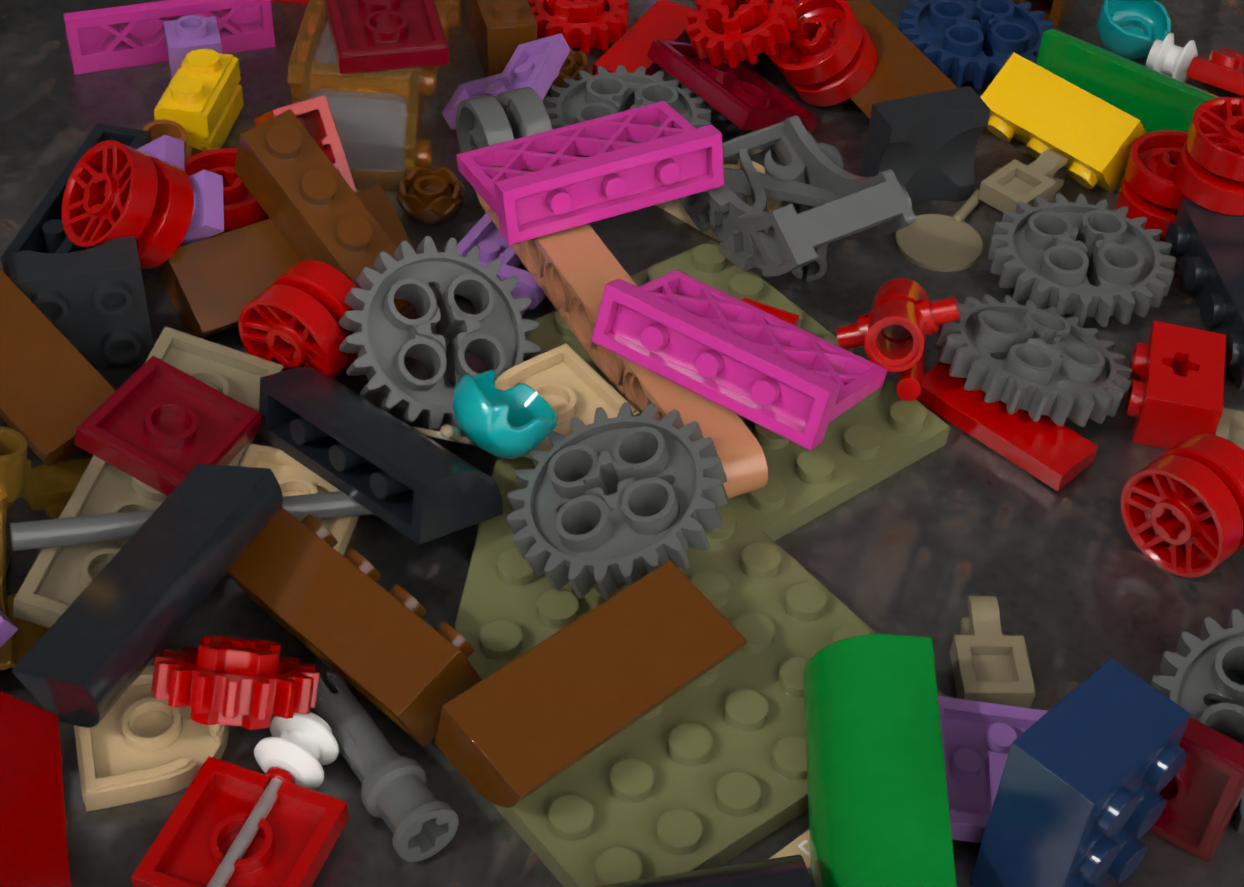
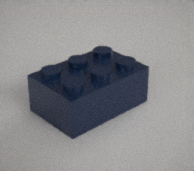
(1083, 786)

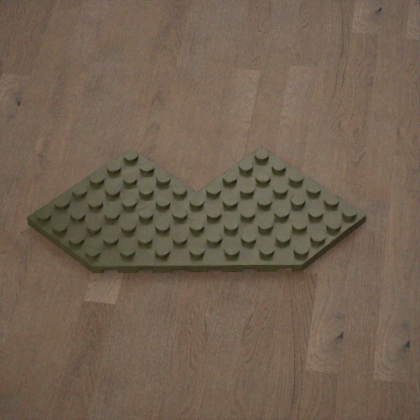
(730, 748)

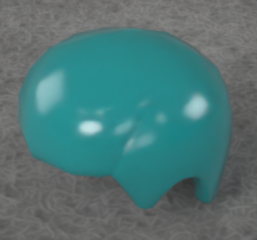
(1132, 26)
(501, 420)

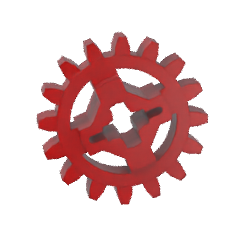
(582, 22)
(740, 28)
(235, 682)

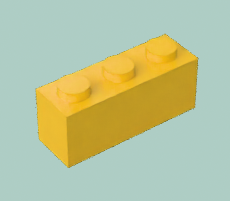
(1064, 118)

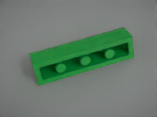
(1129, 86)
(876, 765)

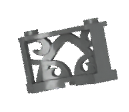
(782, 238)

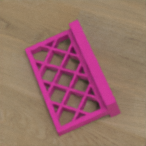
(614, 180)
(734, 354)

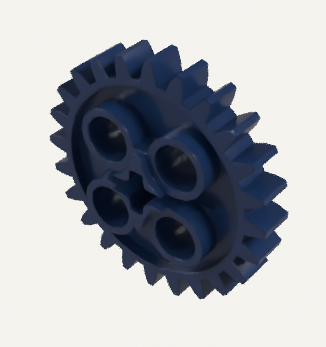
(973, 36)

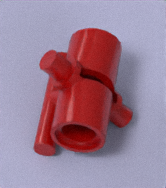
(898, 329)

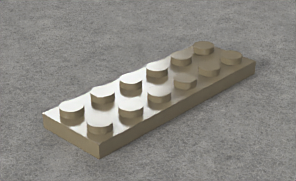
(66, 571)

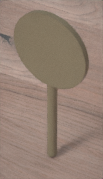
(942, 241)
(447, 433)

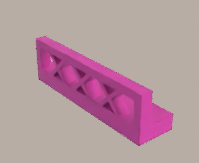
(129, 41)

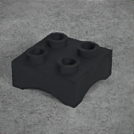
(928, 143)
(91, 299)

